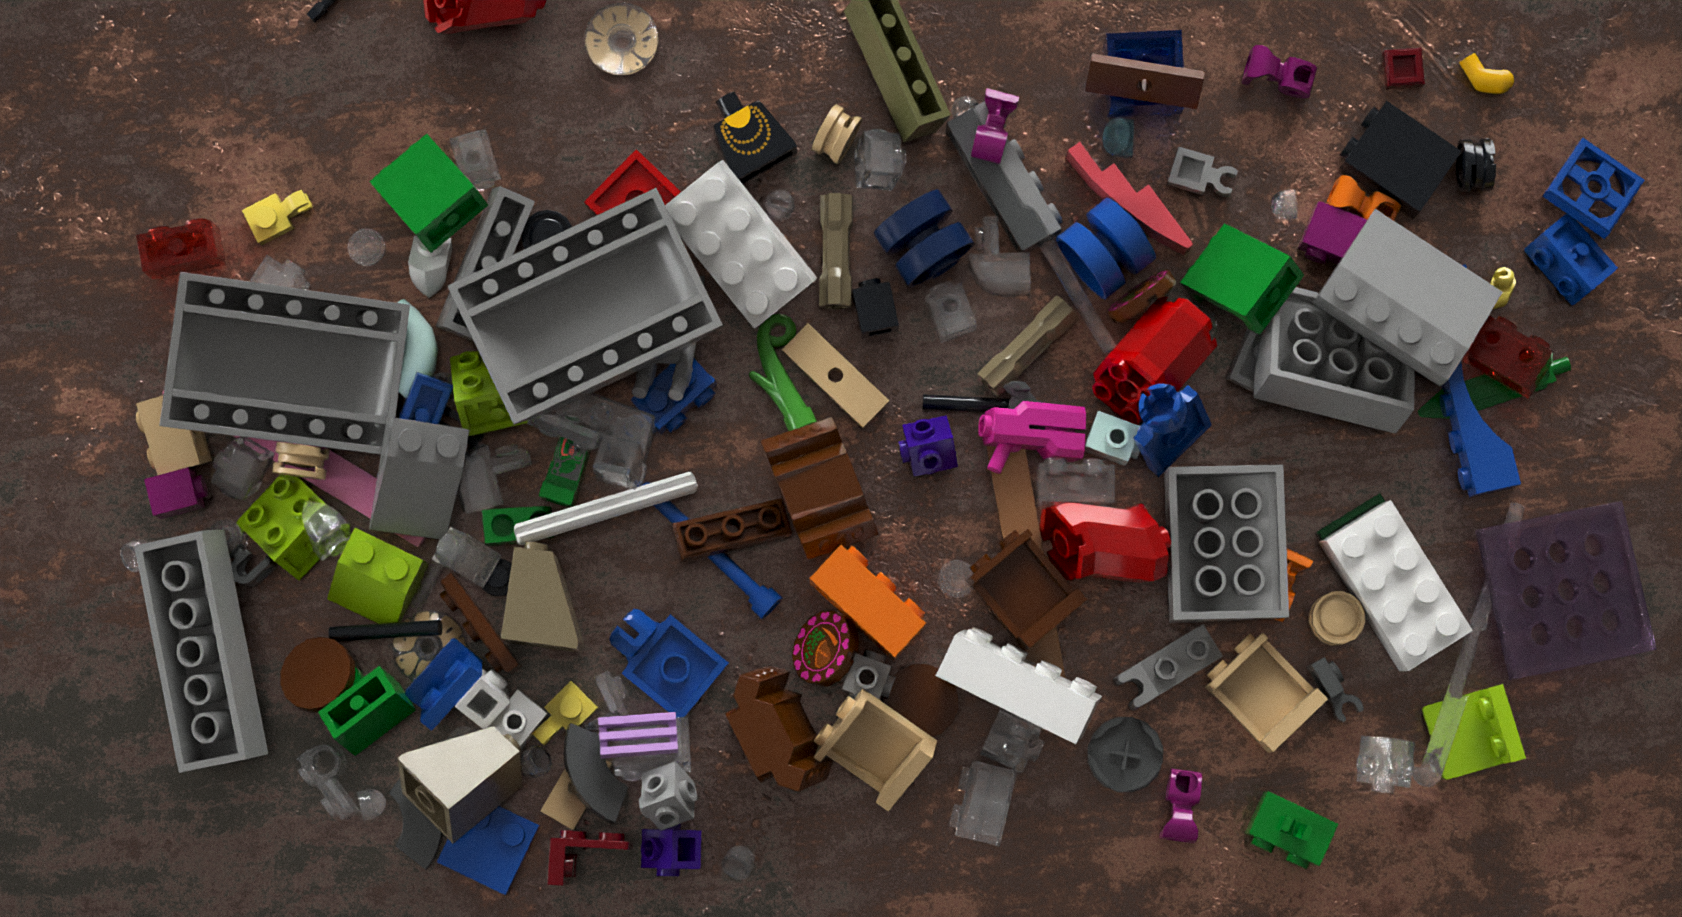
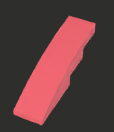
(1142, 206)

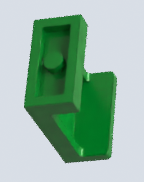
(429, 193)
(1243, 277)

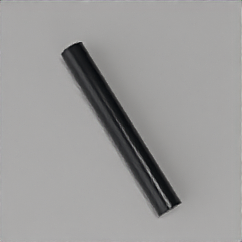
(962, 403)
(386, 630)

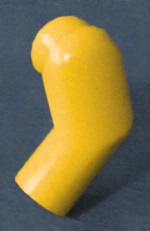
(1486, 79)

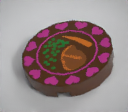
(1139, 297)
(825, 648)

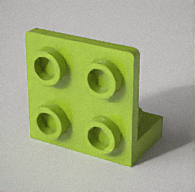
(477, 396)
(278, 525)
(1484, 735)

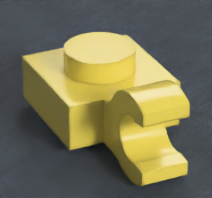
(272, 217)
(566, 707)

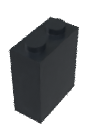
(1398, 158)

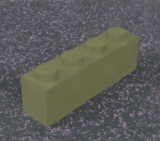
(898, 67)

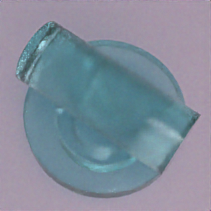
(1119, 137)

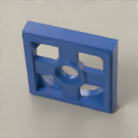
(1629, 182)

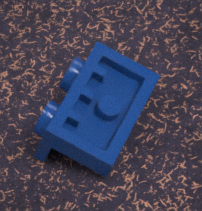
(1570, 259)
(668, 412)
(444, 682)

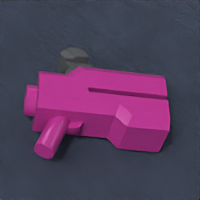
(1032, 426)

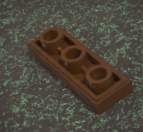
(1144, 81)
(709, 535)
(478, 625)

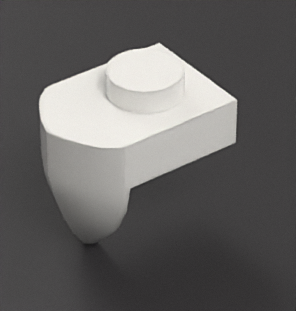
(429, 269)

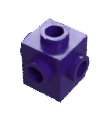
(928, 446)
(671, 850)

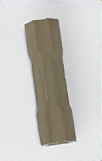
(836, 223)
(1028, 345)

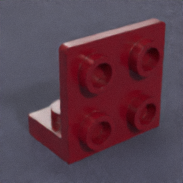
(564, 864)

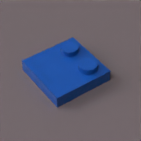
(492, 849)

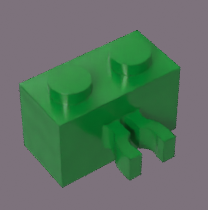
(366, 710)
(1291, 830)

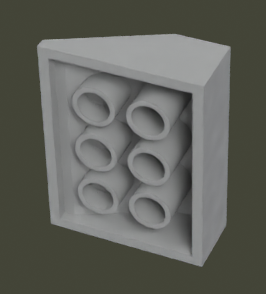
(1408, 298)
(1330, 369)
(1226, 543)

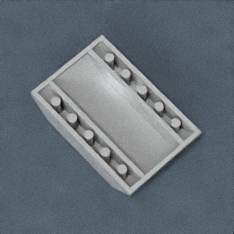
(585, 307)
(283, 363)

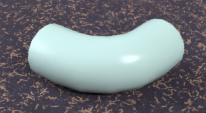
(419, 349)

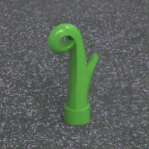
(778, 383)

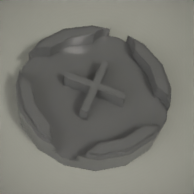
(1125, 754)

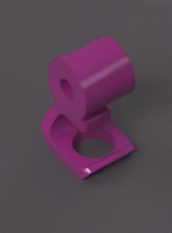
(1293, 76)
(991, 136)
(1183, 793)

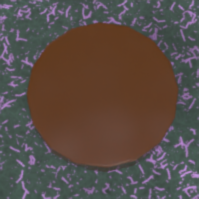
(316, 673)
(924, 698)

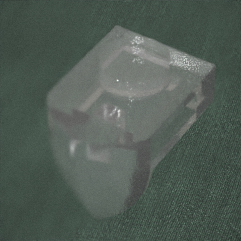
(325, 529)
(614, 694)

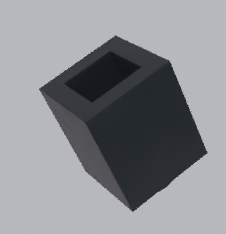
(875, 308)

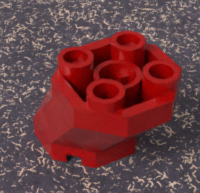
(468, 15)
(1159, 348)
(1105, 542)

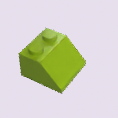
(375, 578)

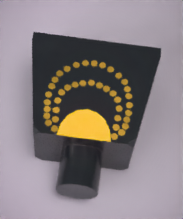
(751, 138)

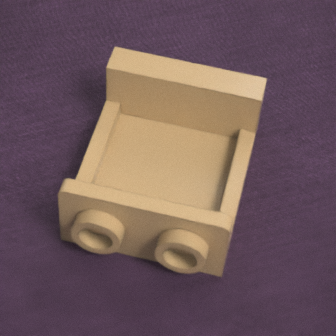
(1264, 692)
(876, 746)

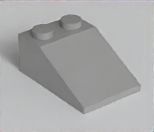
(418, 477)

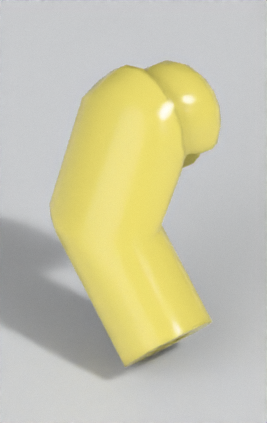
(1504, 281)

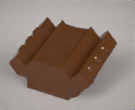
(819, 488)
(776, 730)

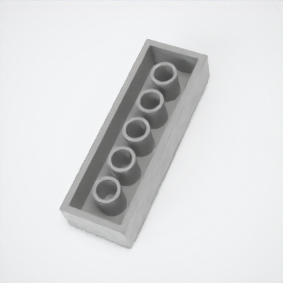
(201, 650)

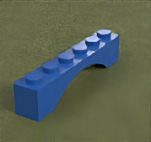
(1484, 457)

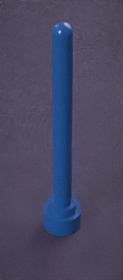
(762, 598)

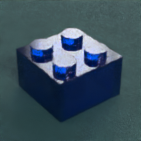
(1150, 47)

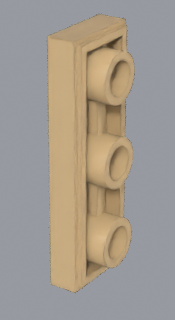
(818, 359)

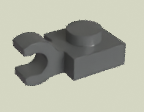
(1328, 679)

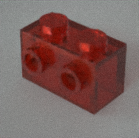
(180, 249)
(1509, 356)

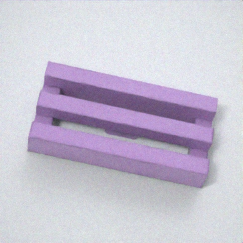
(636, 721)

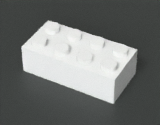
(739, 244)
(1395, 586)
(1019, 685)

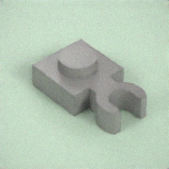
(1194, 171)

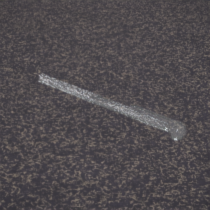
(1453, 702)

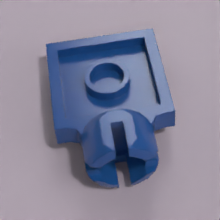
(1169, 424)
(667, 661)

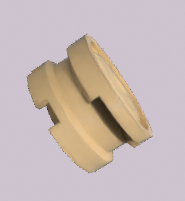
(836, 134)
(300, 456)
(1336, 618)

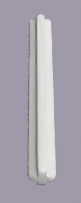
(605, 508)

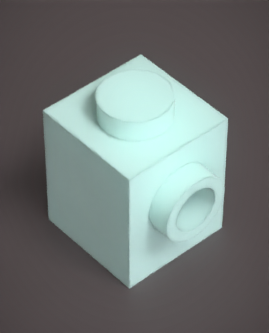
(1112, 439)

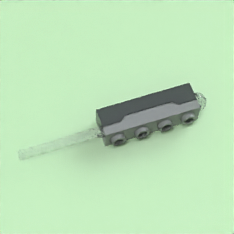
(1020, 206)

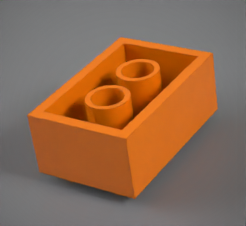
(869, 601)

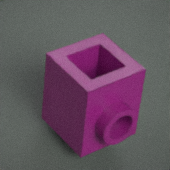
(176, 492)

